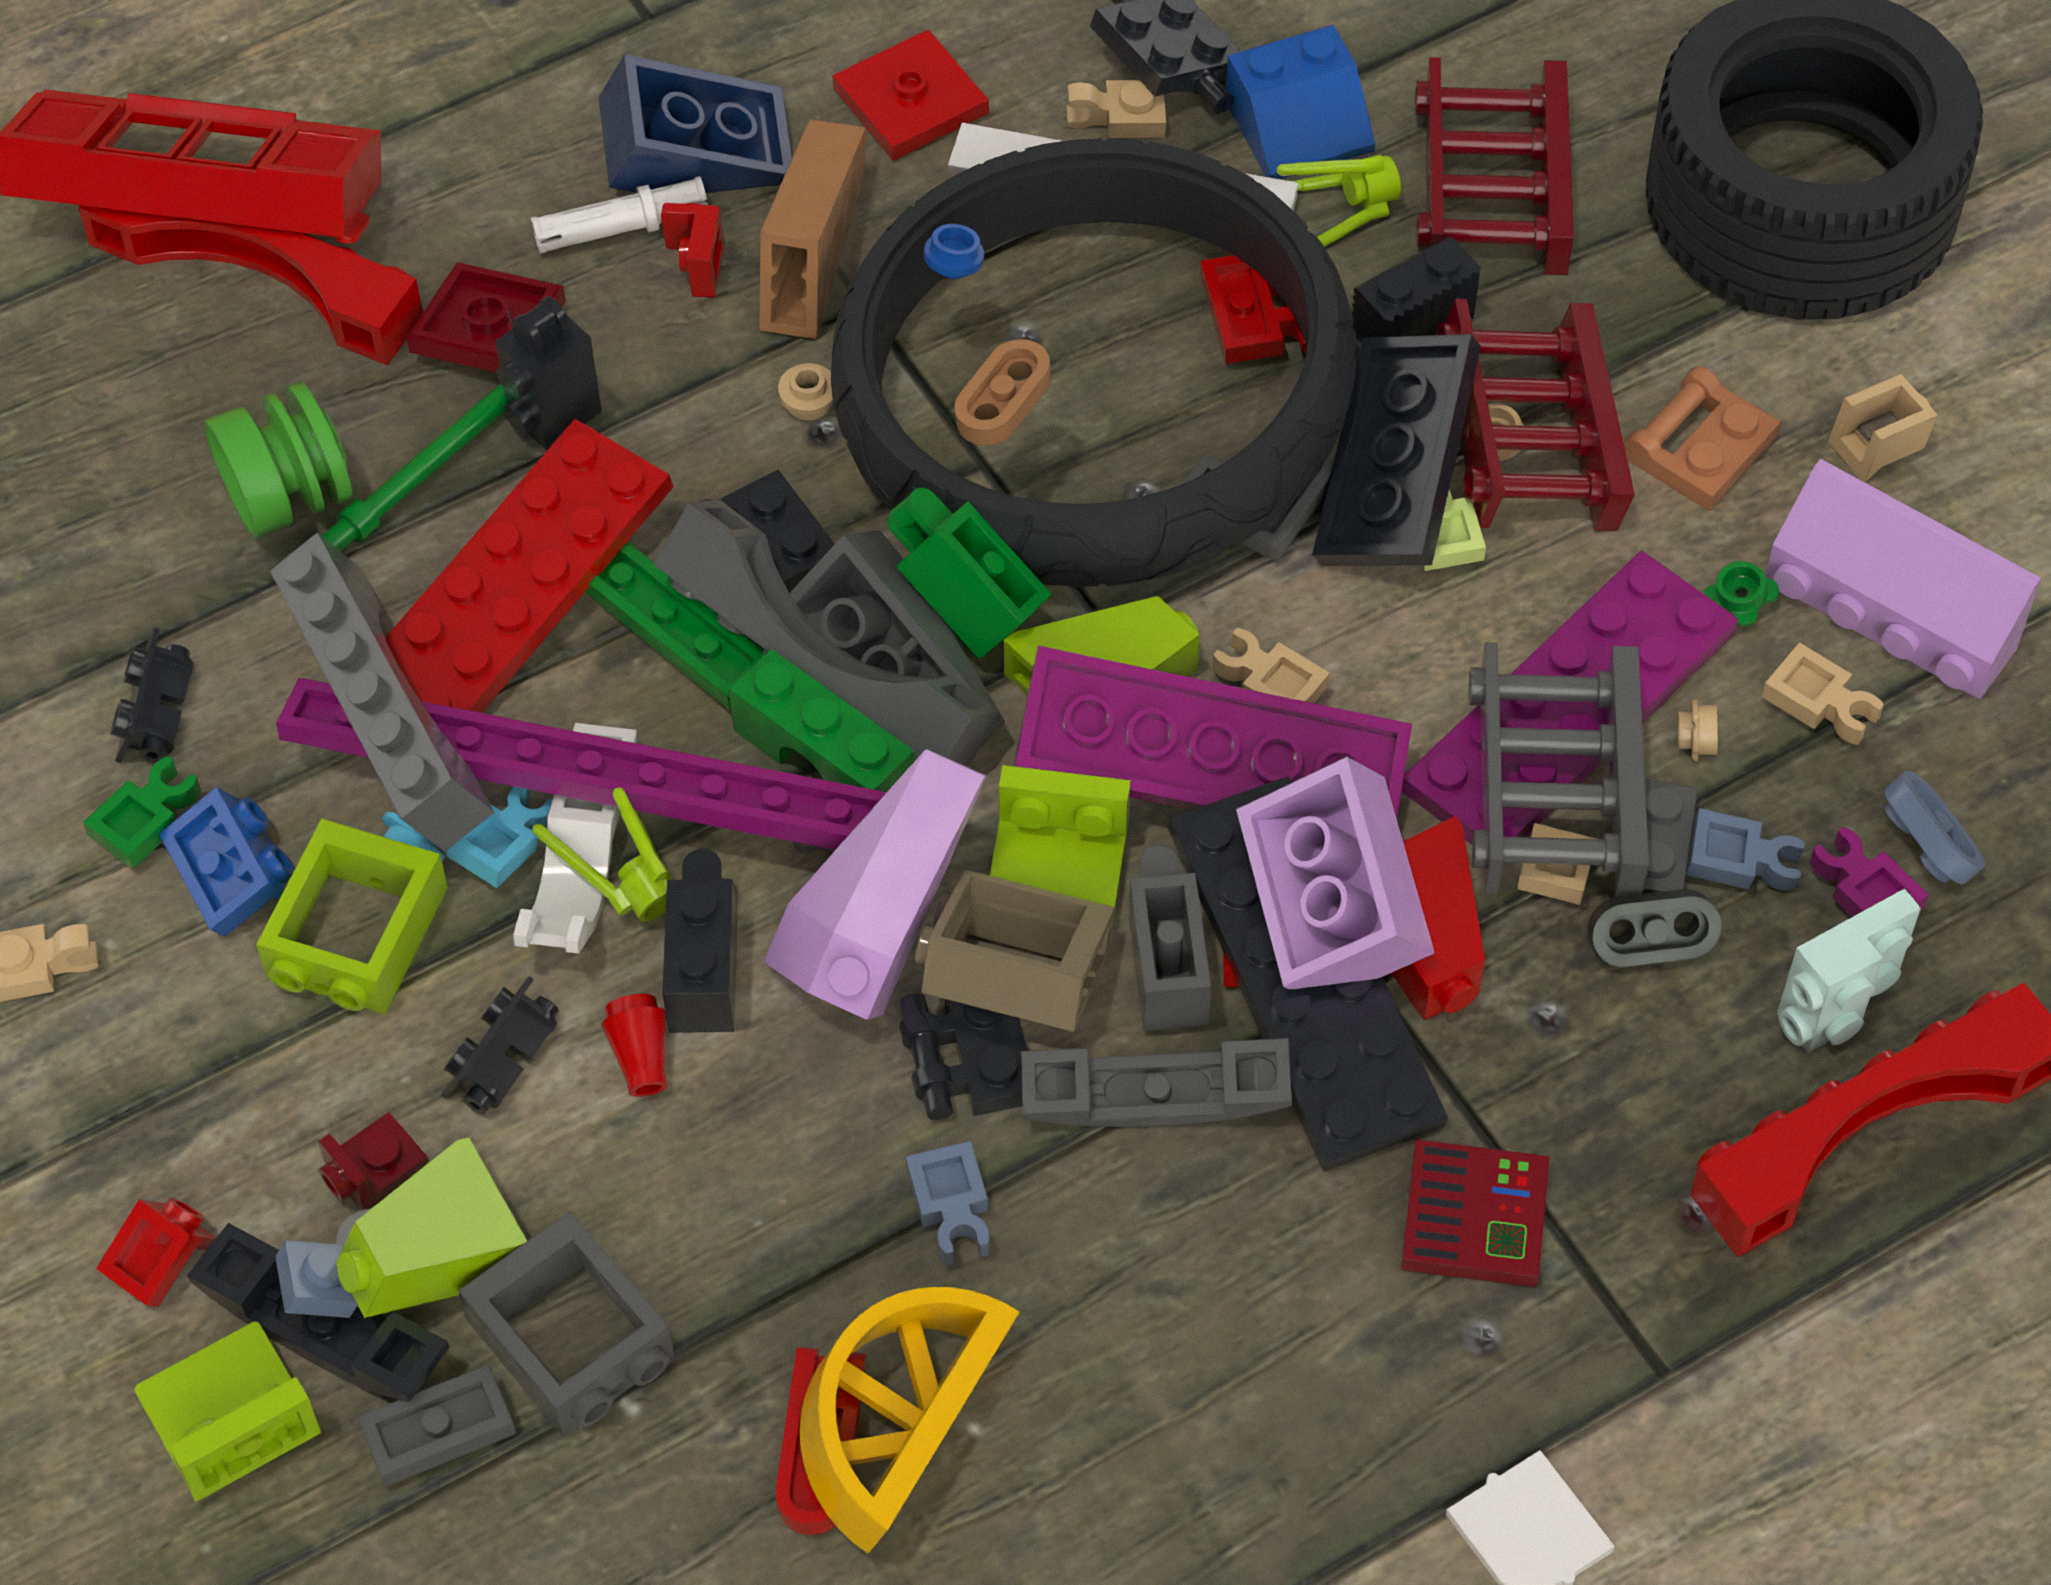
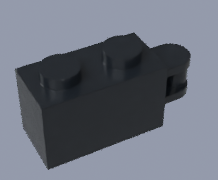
(547, 373)
(700, 947)

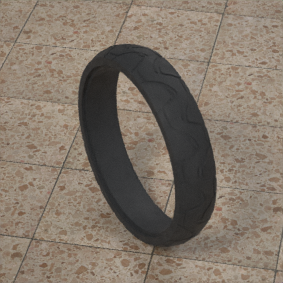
(1097, 184)

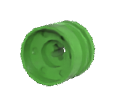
(278, 459)

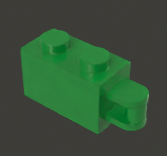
(964, 570)

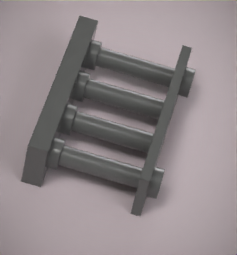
(1614, 743)

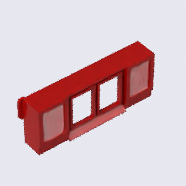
(298, 180)

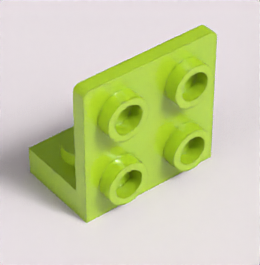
(1062, 832)
(227, 1410)

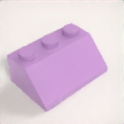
(1334, 878)

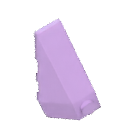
(867, 902)

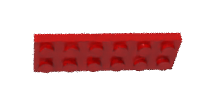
(525, 569)

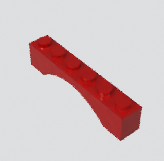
(360, 301)
(1986, 1055)

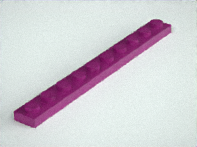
(593, 766)

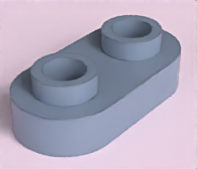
(1922, 812)

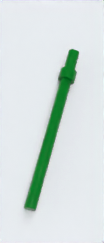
(362, 517)

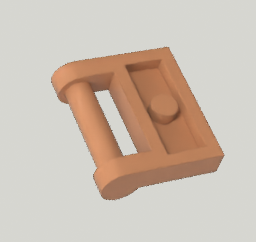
(1715, 451)

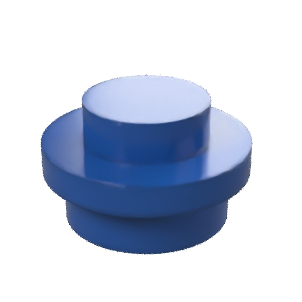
(954, 251)

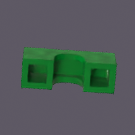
(790, 711)

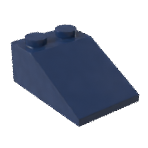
(688, 123)

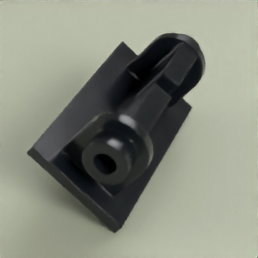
(155, 676)
(514, 1024)

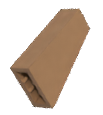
(809, 228)

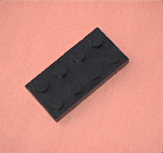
(1397, 451)

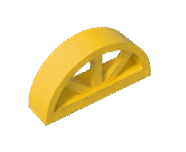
(828, 1460)

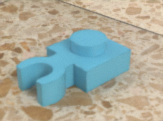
(502, 839)

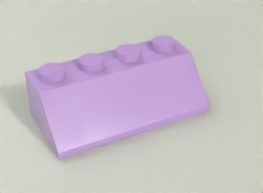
(1902, 579)

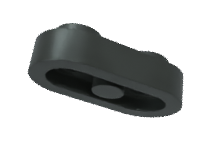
(1651, 928)

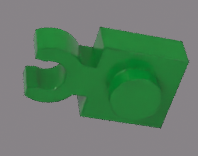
(134, 817)

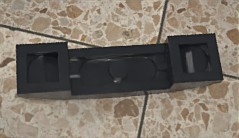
(372, 1352)

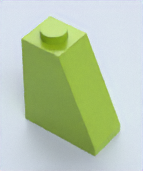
(1133, 633)
(429, 1235)

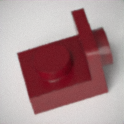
(370, 1162)

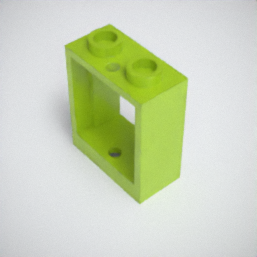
(367, 861)

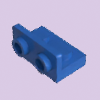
(227, 858)

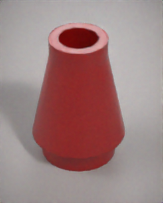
(638, 1041)

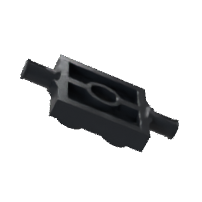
(1169, 47)

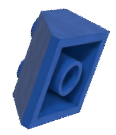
(1299, 101)

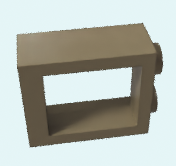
(1024, 919)

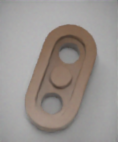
(999, 397)

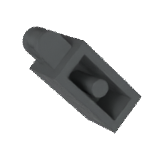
(1168, 943)

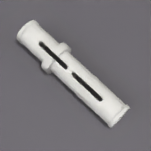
(613, 215)

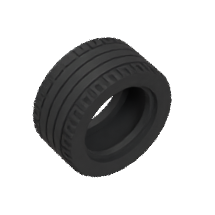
(1794, 242)

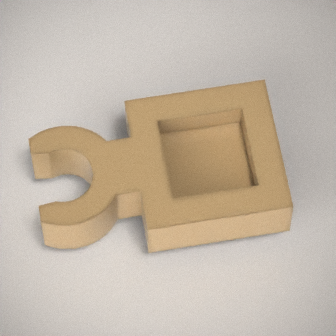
(1276, 673)
(1818, 689)

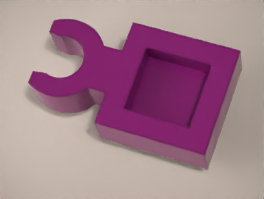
(1862, 880)

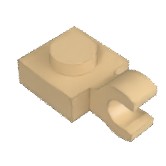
(1124, 108)
(33, 957)

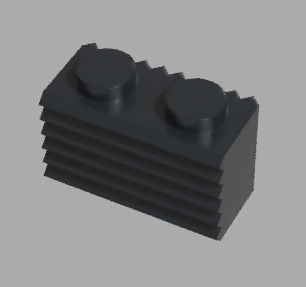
(1416, 293)

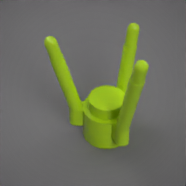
(1365, 182)
(642, 878)

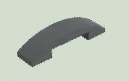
(1156, 1088)

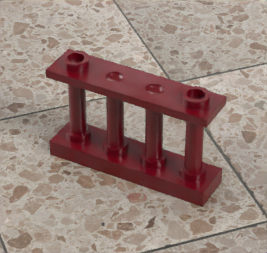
(1545, 144)
(1583, 391)

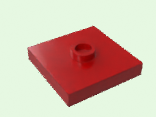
(910, 94)

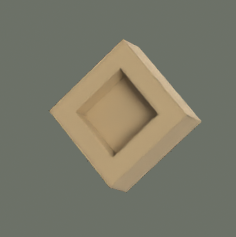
(1555, 880)

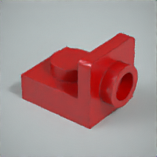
(699, 237)
(154, 1248)

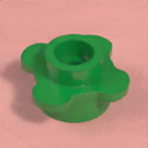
(1743, 577)

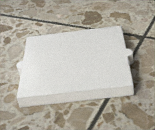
(1530, 1526)

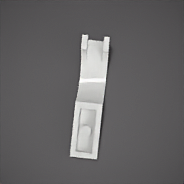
(566, 902)

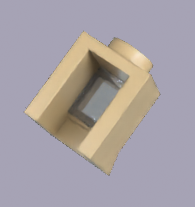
(1881, 426)

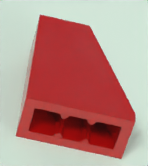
(1446, 894)

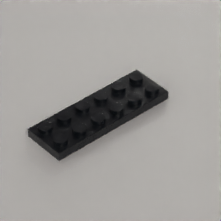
(1349, 1050)

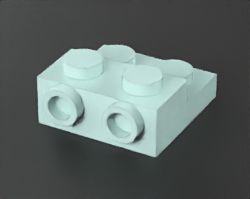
(1842, 970)

